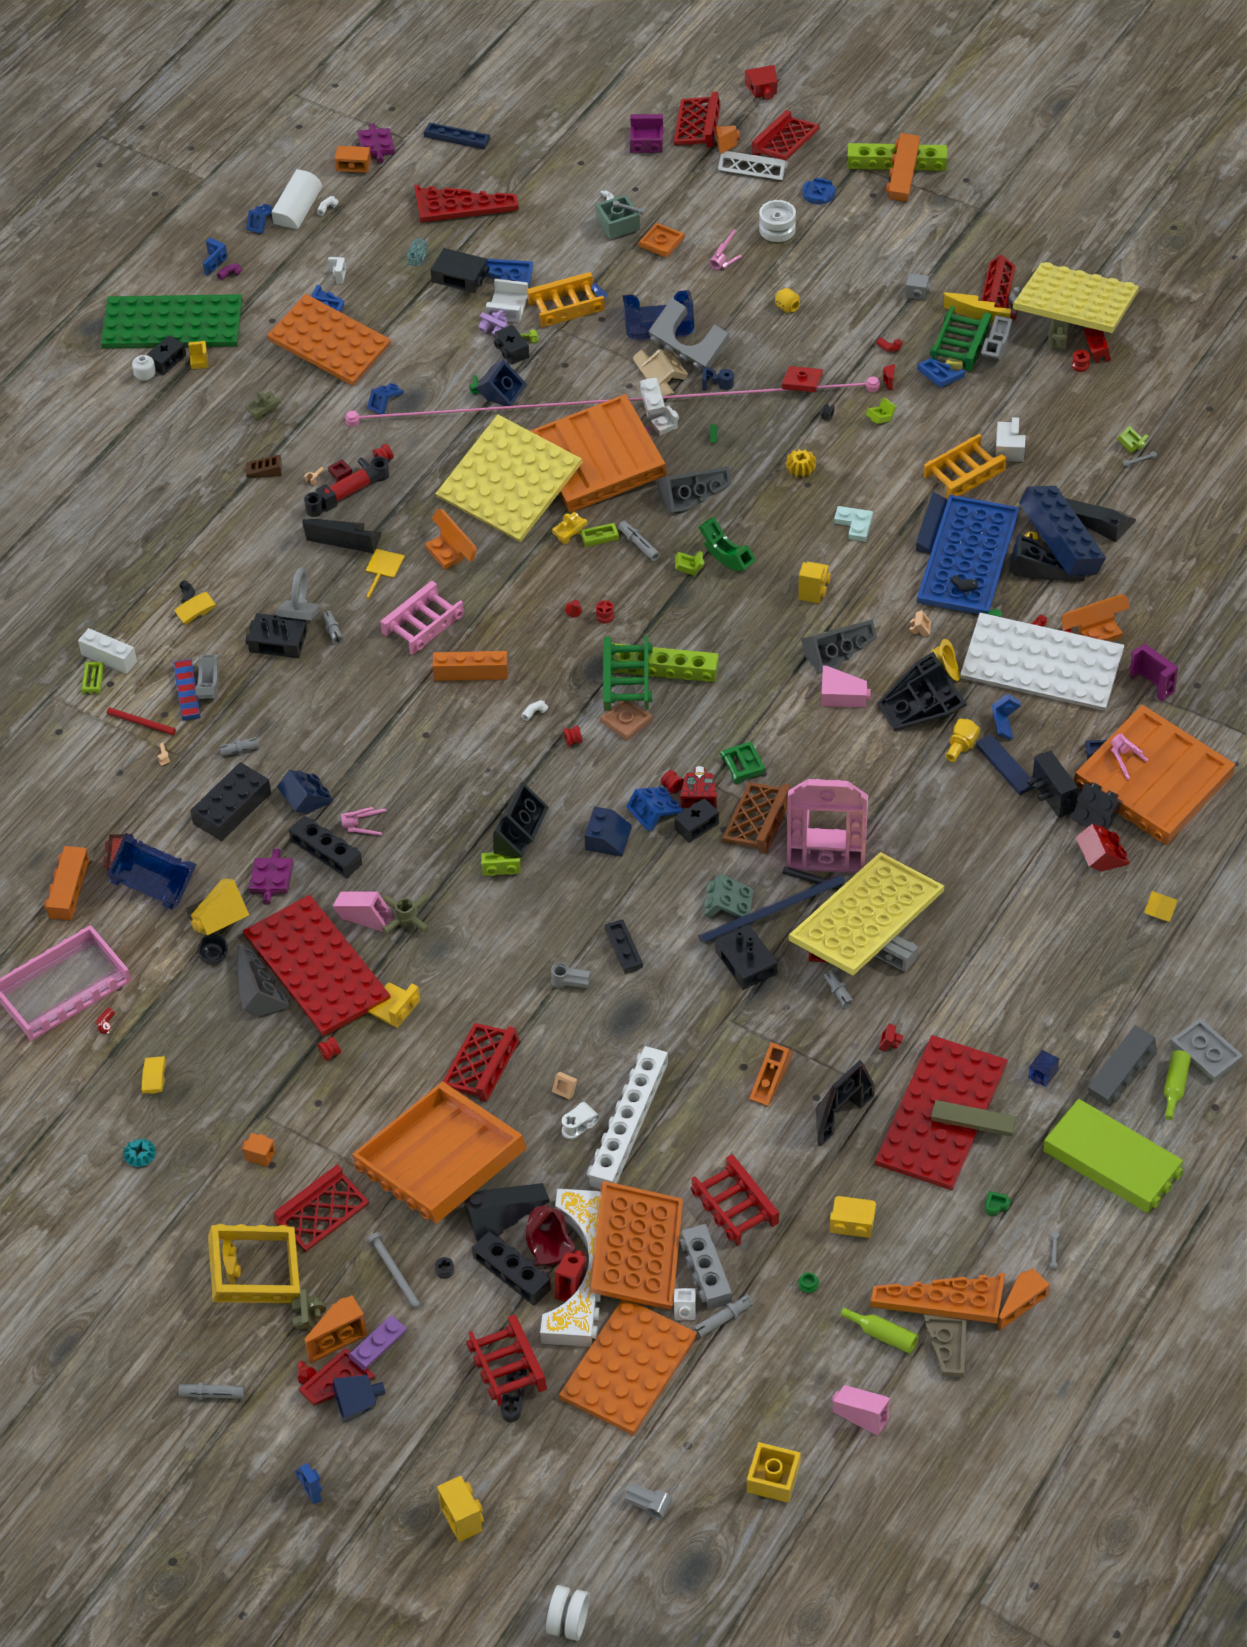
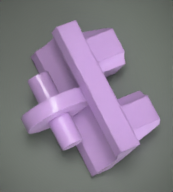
(496, 321)

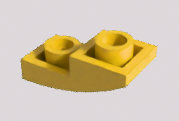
(194, 607)
(153, 1075)
(232, 1268)

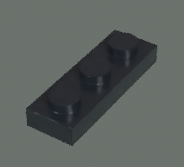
(623, 946)

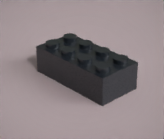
(230, 801)

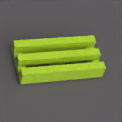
(600, 534)
(91, 689)

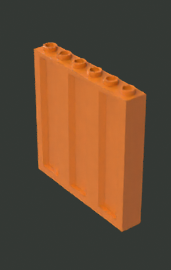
(613, 452)
(1166, 788)
(439, 1152)

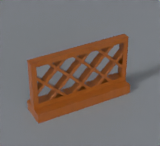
(771, 818)

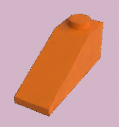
(726, 137)
(771, 1073)
(1027, 1292)

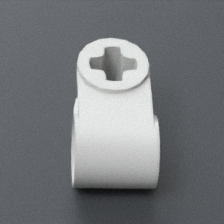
(578, 1121)

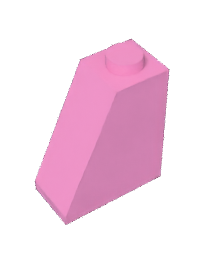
(843, 689)
(363, 909)
(862, 1408)

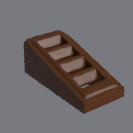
(270, 467)

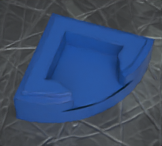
(598, 290)

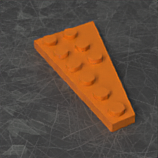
(950, 1297)

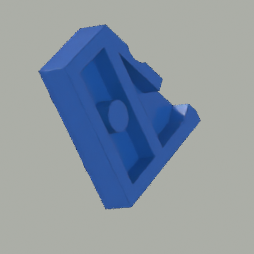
(939, 372)

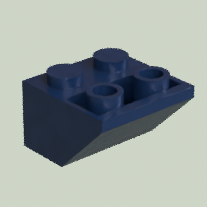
(304, 791)

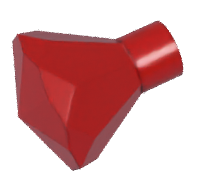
(573, 609)
(305, 1372)

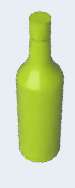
(1176, 1080)
(884, 1330)

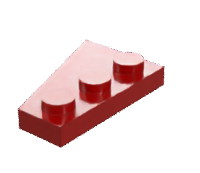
(319, 1387)

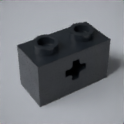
(511, 344)
(167, 354)
(696, 820)

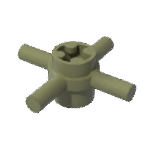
(405, 913)

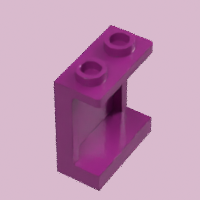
(646, 133)
(1155, 669)

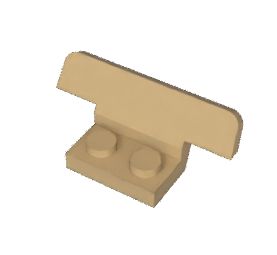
(662, 366)

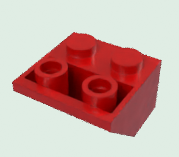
(1102, 848)

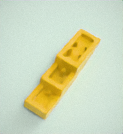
(970, 306)

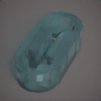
(419, 253)

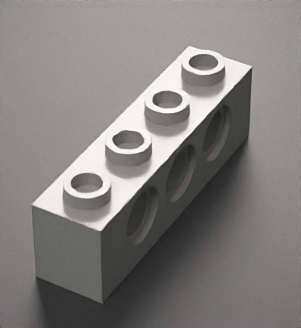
(699, 1238)

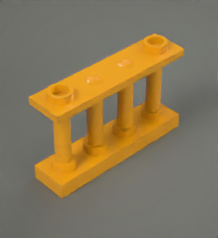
(562, 288)
(967, 480)

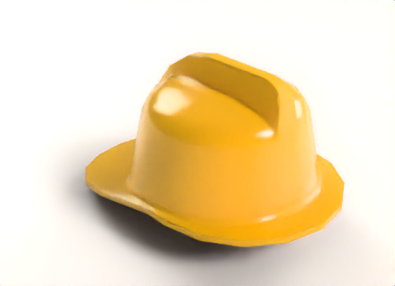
(947, 658)

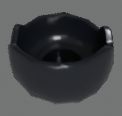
(212, 948)

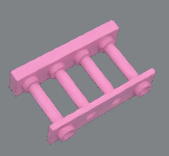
(418, 603)

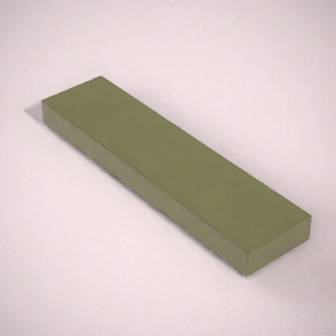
(973, 1118)

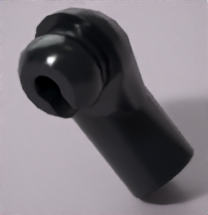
(964, 585)

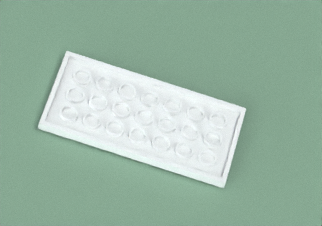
(1042, 661)

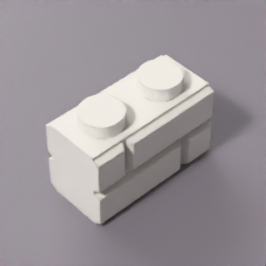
(652, 398)

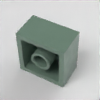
(617, 220)

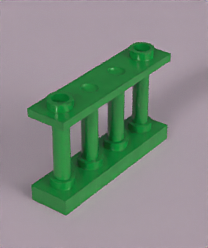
(974, 347)
(610, 665)

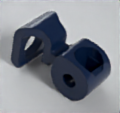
(724, 378)

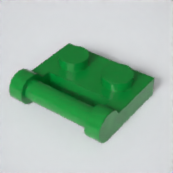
(748, 759)

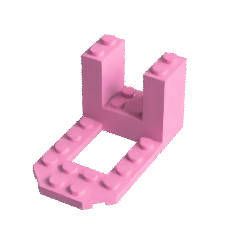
(826, 848)

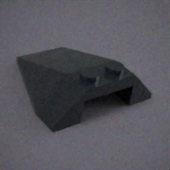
(921, 695)
(853, 1086)

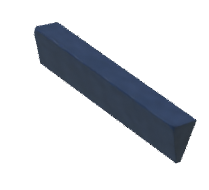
(931, 523)

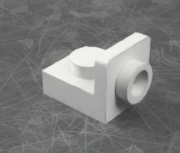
(338, 267)
(666, 422)
(685, 1304)

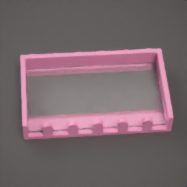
(62, 982)

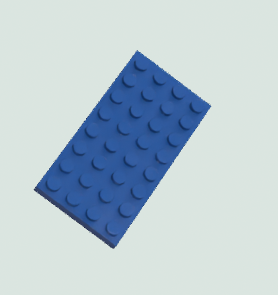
(973, 546)

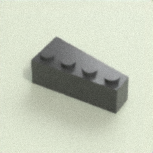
(1123, 1066)

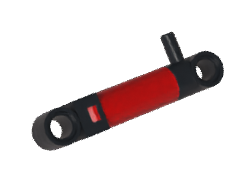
(328, 496)

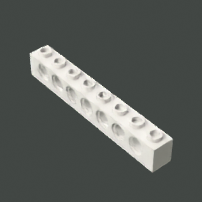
(642, 1089)

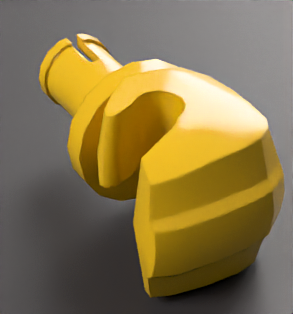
(963, 738)

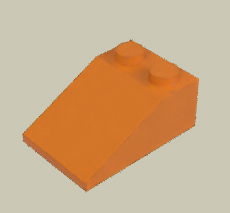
(337, 1329)

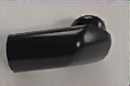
(188, 591)

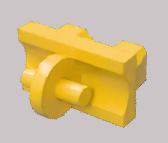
(568, 527)

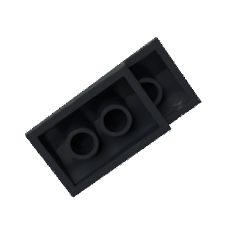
(341, 534)
(519, 823)

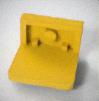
(399, 1006)
(852, 1216)

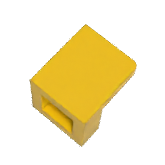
(198, 355)
(1160, 906)

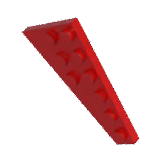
(459, 203)

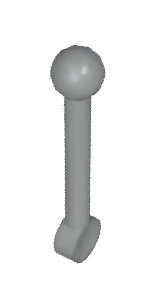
(616, 204)
(1153, 455)
(1055, 1236)

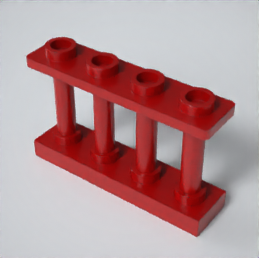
(744, 1184)
(521, 1346)

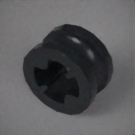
(827, 412)
(444, 1274)

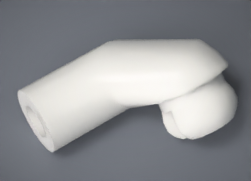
(325, 204)
(532, 708)

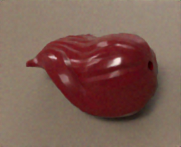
(548, 1235)

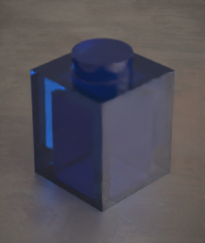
(1043, 1068)

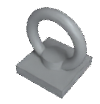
(298, 606)

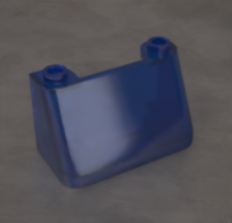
(640, 319)
(150, 871)

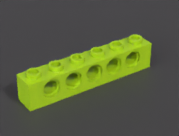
(880, 156)
(674, 664)

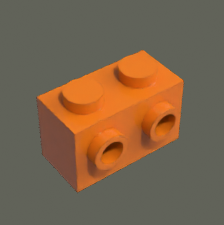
(352, 159)

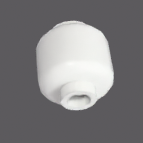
(143, 367)

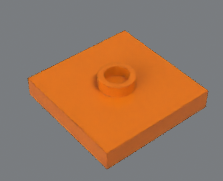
(661, 240)

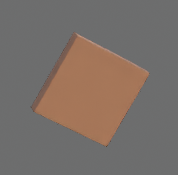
(626, 719)

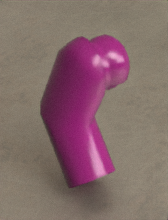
(229, 269)

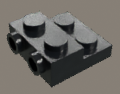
(1096, 806)

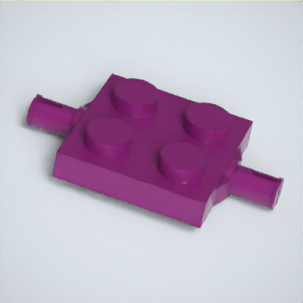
(378, 140)
(271, 875)

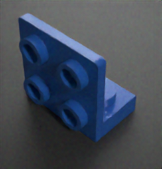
(651, 804)

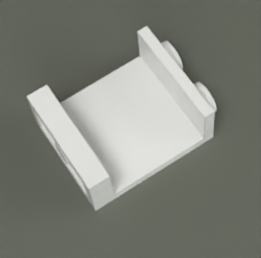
(510, 298)

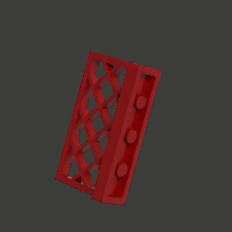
(709, 120)
(775, 132)
(494, 1064)
(311, 1194)

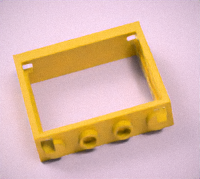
(252, 1293)

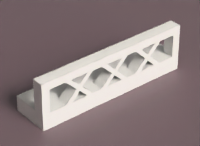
(755, 160)

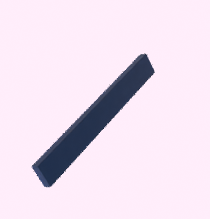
(771, 908)

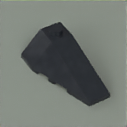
(1102, 520)
(1036, 562)
(501, 1207)

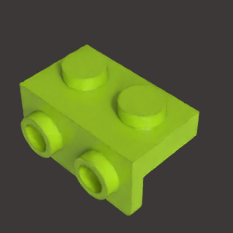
(497, 864)

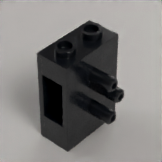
(459, 270)
(276, 635)
(1053, 784)
(746, 956)

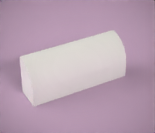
(296, 199)

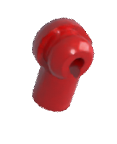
(889, 347)
(103, 1021)

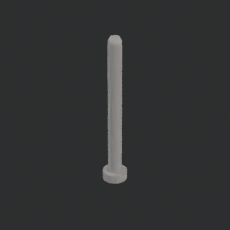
(375, 1240)

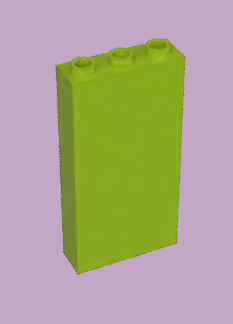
(1113, 1156)

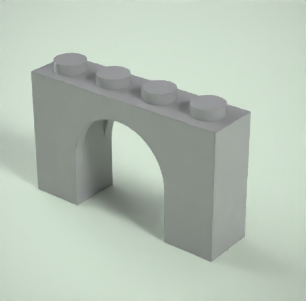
(701, 354)

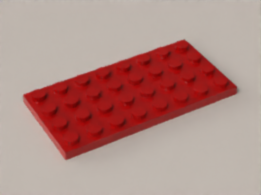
(316, 965)
(932, 1148)

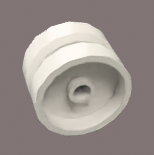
(777, 221)
(567, 1612)

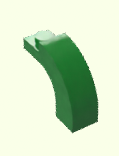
(722, 549)

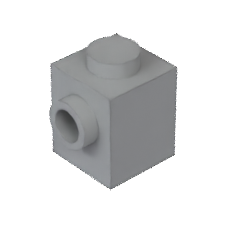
(918, 286)

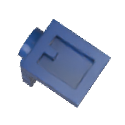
(257, 217)
(217, 253)
(380, 395)
(1001, 711)

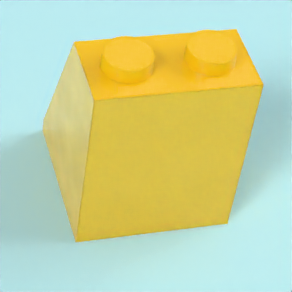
(219, 908)

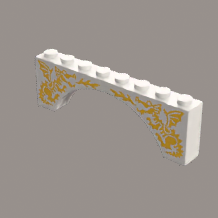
(575, 1319)

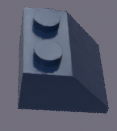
(501, 384)
(607, 832)

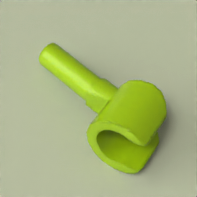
(532, 335)

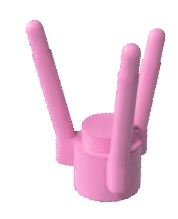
(719, 259)
(1123, 745)
(350, 820)

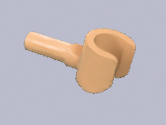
(312, 476)
(163, 757)

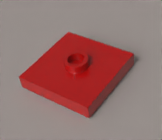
(802, 379)

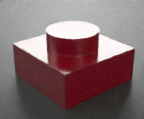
(340, 470)

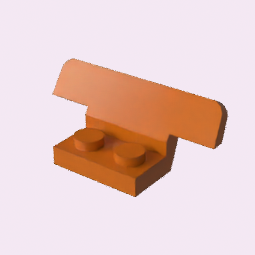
(451, 544)
(1097, 618)

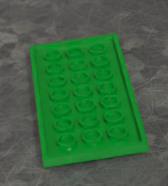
(188, 318)

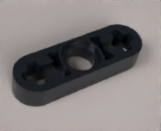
(517, 1400)

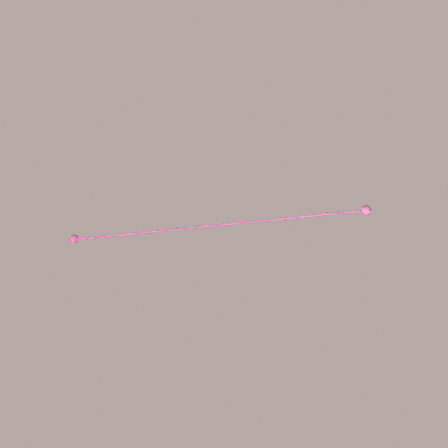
(353, 418)

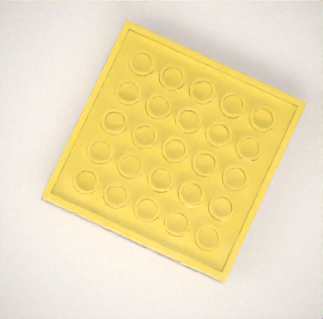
(1076, 297)
(509, 478)

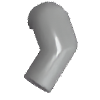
(1014, 294)

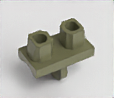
(1057, 334)
(262, 404)
(310, 1308)

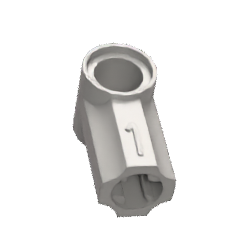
(563, 976)
(652, 1502)

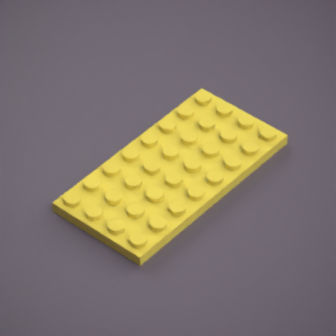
(866, 913)

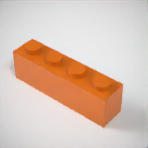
(904, 167)
(470, 665)
(67, 883)

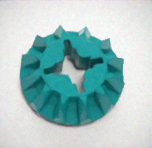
(143, 1158)

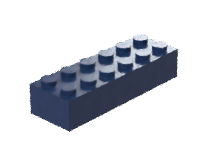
(1062, 530)

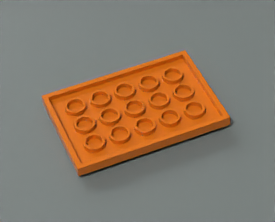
(328, 339)
(636, 1245)
(628, 1366)

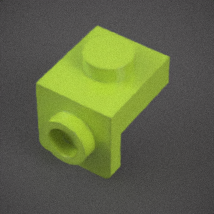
(882, 413)
(1132, 440)
(688, 563)

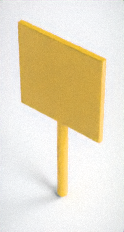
(383, 564)

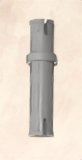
(633, 535)
(731, 1311)
(211, 1391)

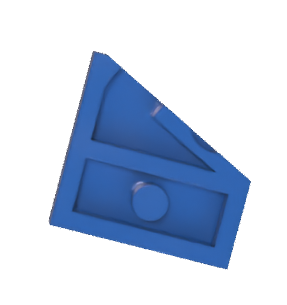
(328, 298)
(310, 1482)

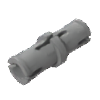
(332, 627)
(239, 747)
(838, 989)

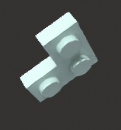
(856, 518)

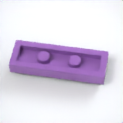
(377, 1342)

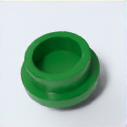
(808, 1282)

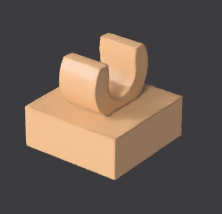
(921, 624)
(564, 1085)

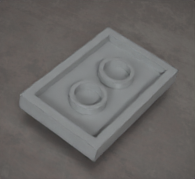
(1207, 1049)

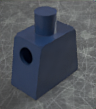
(356, 1395)

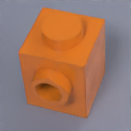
(259, 1149)

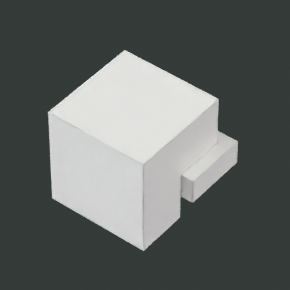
(1009, 442)

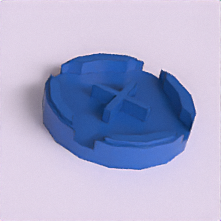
(818, 191)

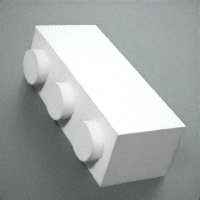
(107, 650)

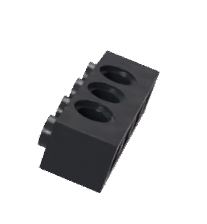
(325, 846)
(531, 1290)

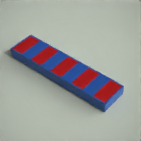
(186, 689)

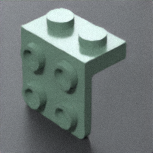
(728, 896)

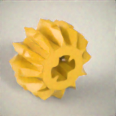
(801, 463)

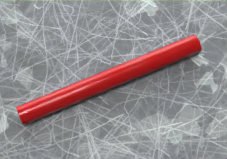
(141, 721)

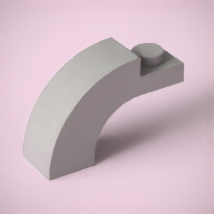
(997, 342)
(208, 676)

